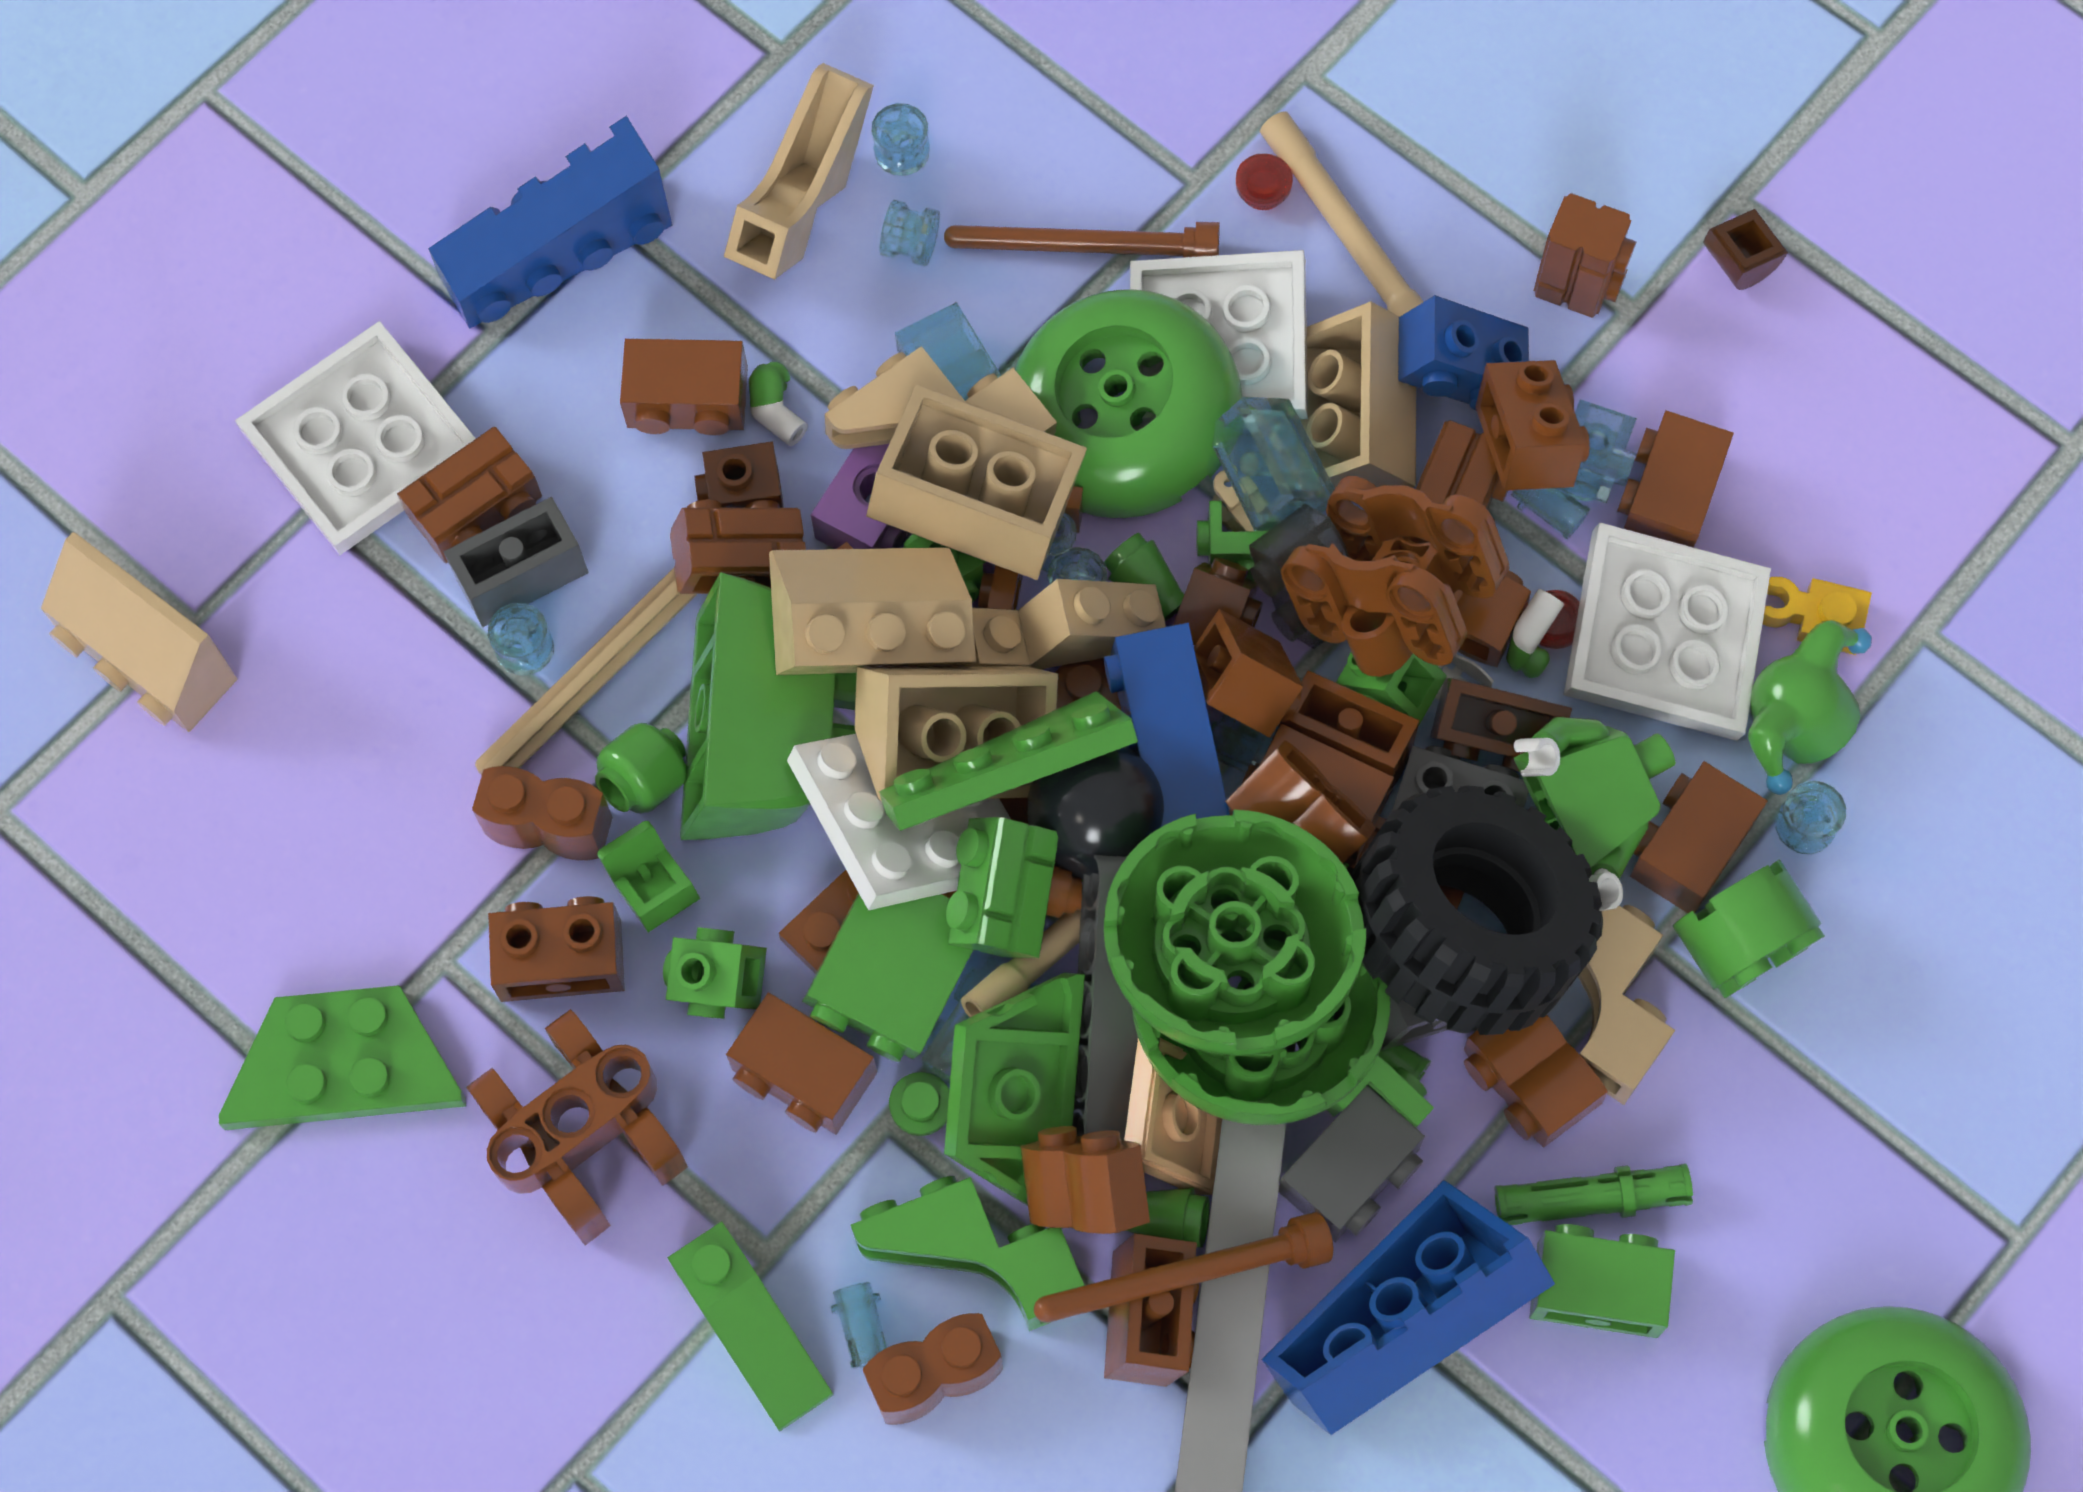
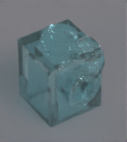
(1607, 457)

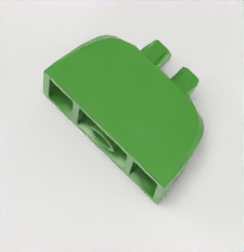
(749, 718)

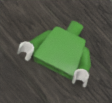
(1595, 790)

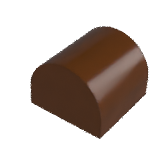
(1745, 249)

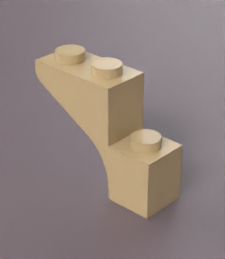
(808, 170)
(874, 411)
(1065, 624)
(1623, 1033)

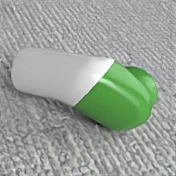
(767, 406)
(1529, 631)

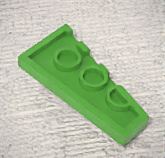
(1015, 758)

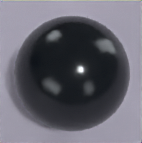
(1097, 808)

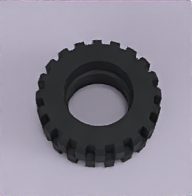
(1510, 865)

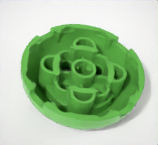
(1123, 468)
(1270, 881)
(1280, 1083)
(1852, 1370)

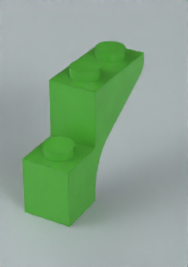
(952, 1232)

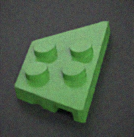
(339, 1061)
(1013, 1079)

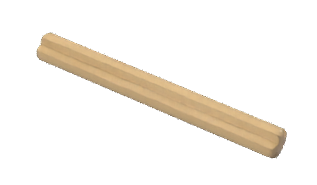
(586, 676)

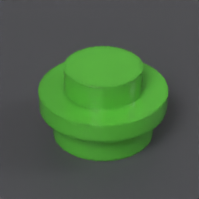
(919, 1103)

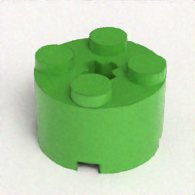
(1746, 926)

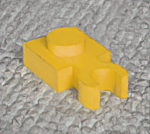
(1821, 603)

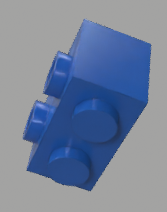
(1448, 346)

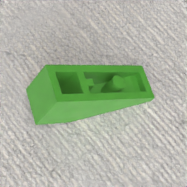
(750, 1326)

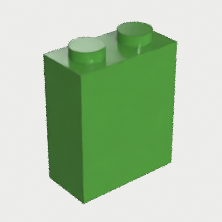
(888, 975)

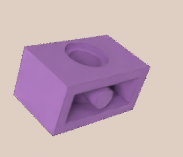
(843, 508)

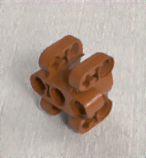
(1399, 574)
(557, 1153)

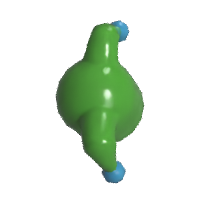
(1804, 704)

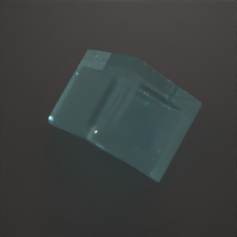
(1239, 744)

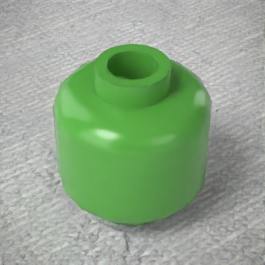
(641, 768)

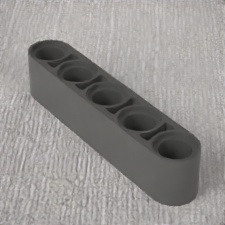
(1107, 1021)

